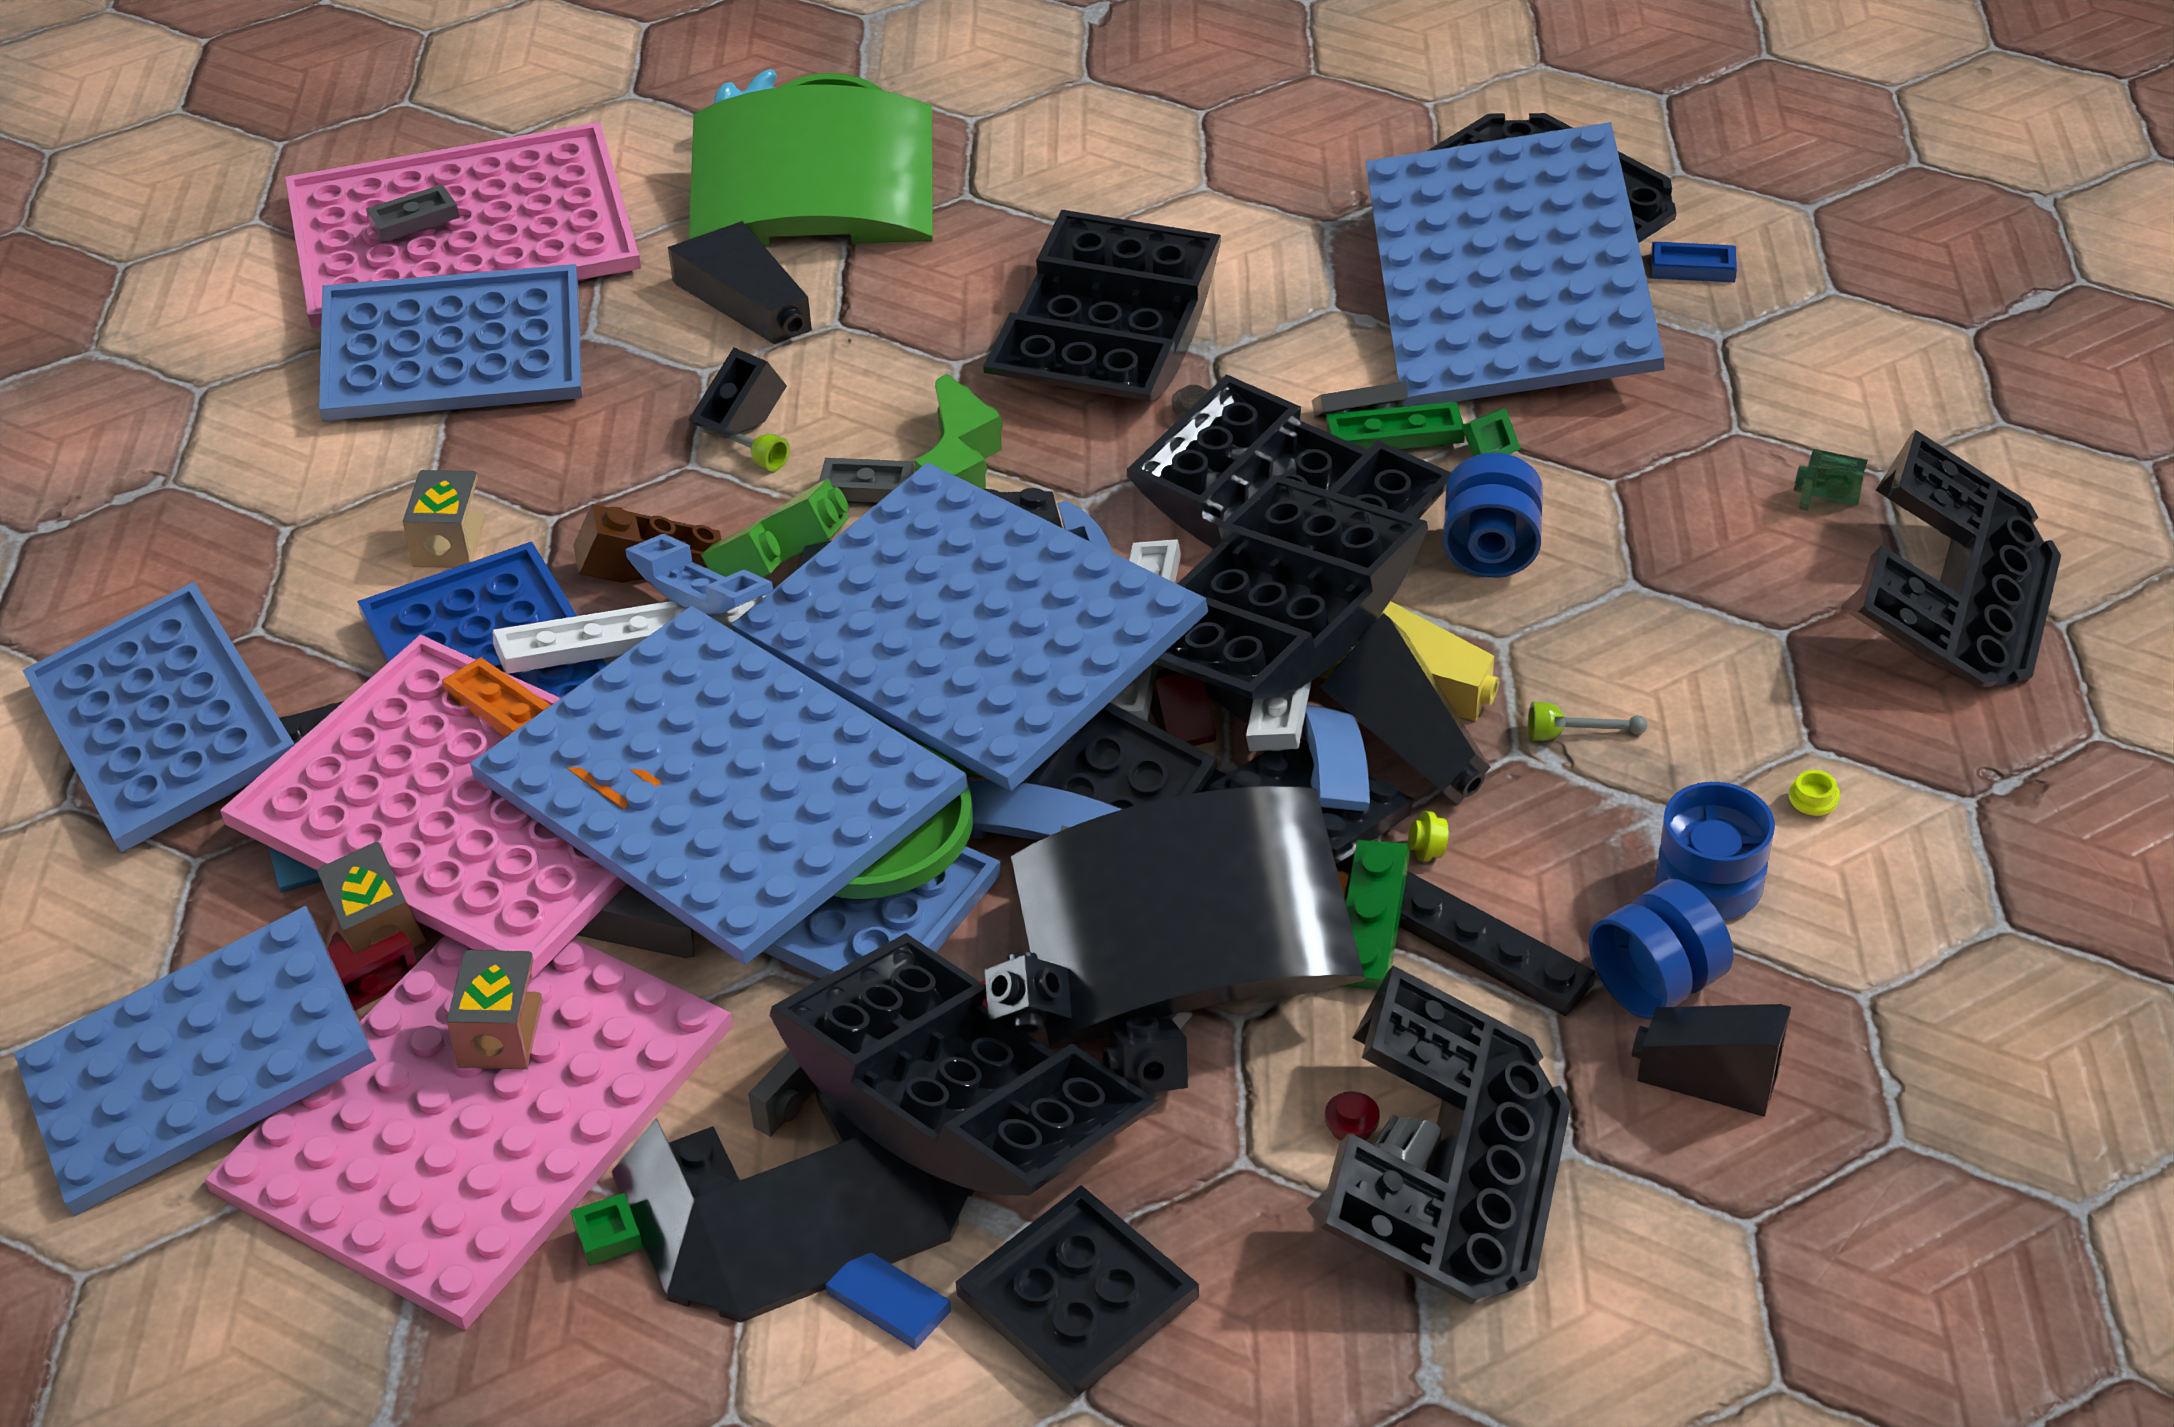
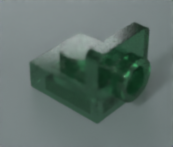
(1830, 477)

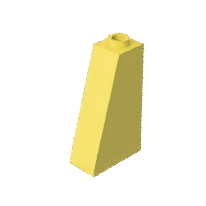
(1457, 665)

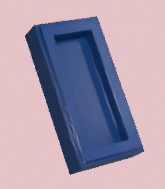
(1693, 261)
(889, 1298)

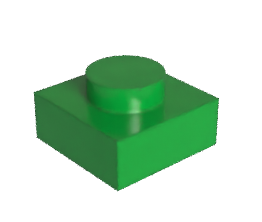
(1491, 434)
(606, 1229)

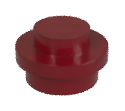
(1352, 1114)

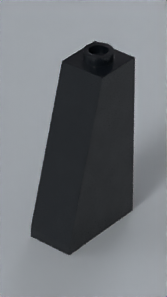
(741, 281)
(1403, 705)

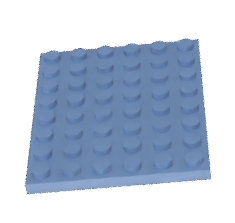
(1512, 266)
(971, 623)
(763, 772)

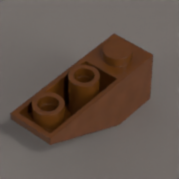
(611, 530)

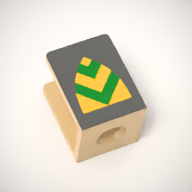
(438, 519)

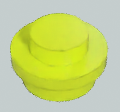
(1814, 793)
(1428, 836)

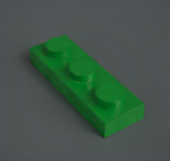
(1400, 426)
(1376, 905)

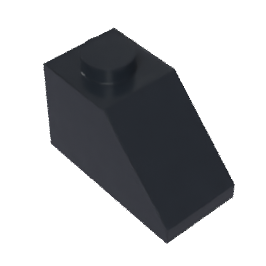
(739, 395)

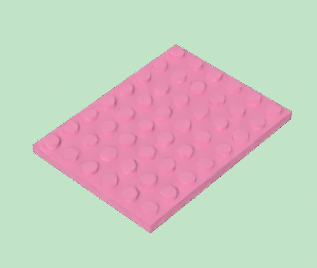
(518, 205)
(400, 775)
(462, 1173)

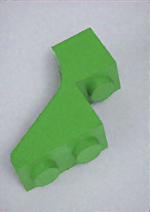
(967, 430)
(782, 533)

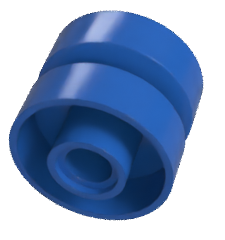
(1493, 515)
(1718, 843)
(1660, 948)

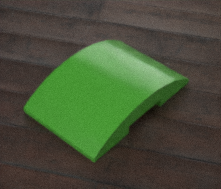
(814, 164)

